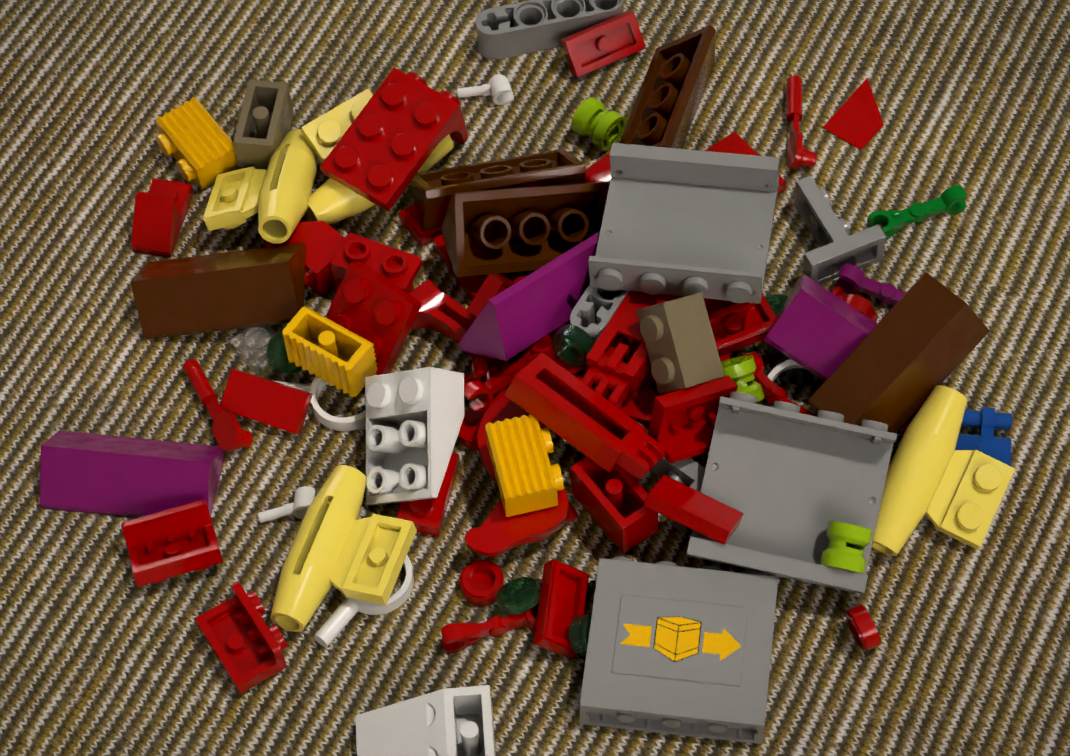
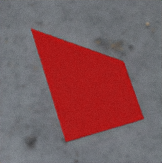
(857, 118)

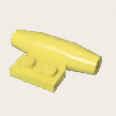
(276, 194)
(333, 200)
(932, 478)
(340, 551)

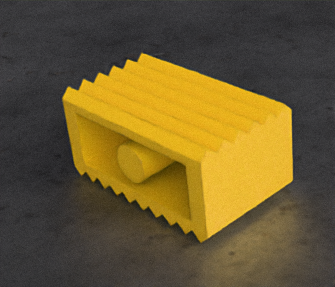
(196, 143)
(329, 351)
(522, 464)

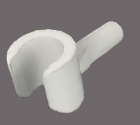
(497, 87)
(302, 500)

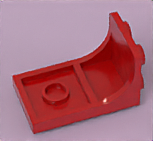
(394, 138)

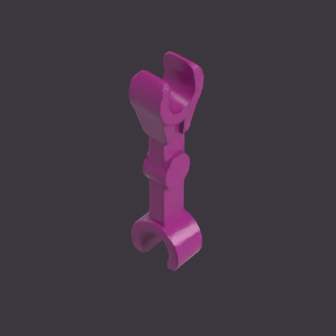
(853, 280)

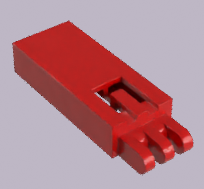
(605, 357)
(584, 417)

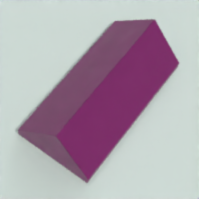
(531, 305)
(819, 330)
(125, 474)

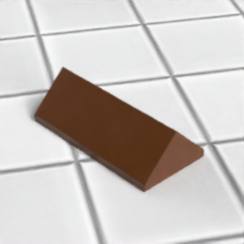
(672, 91)
(434, 188)
(520, 226)
(220, 291)
(902, 357)

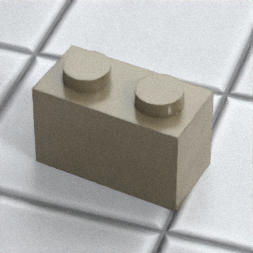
(262, 122)
(680, 343)

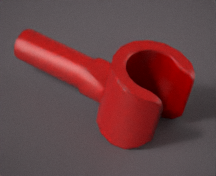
(480, 371)

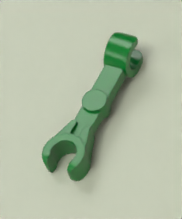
(950, 201)

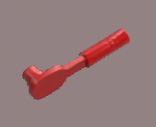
(796, 154)
(225, 426)

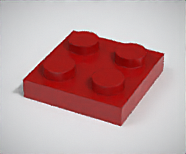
(375, 312)

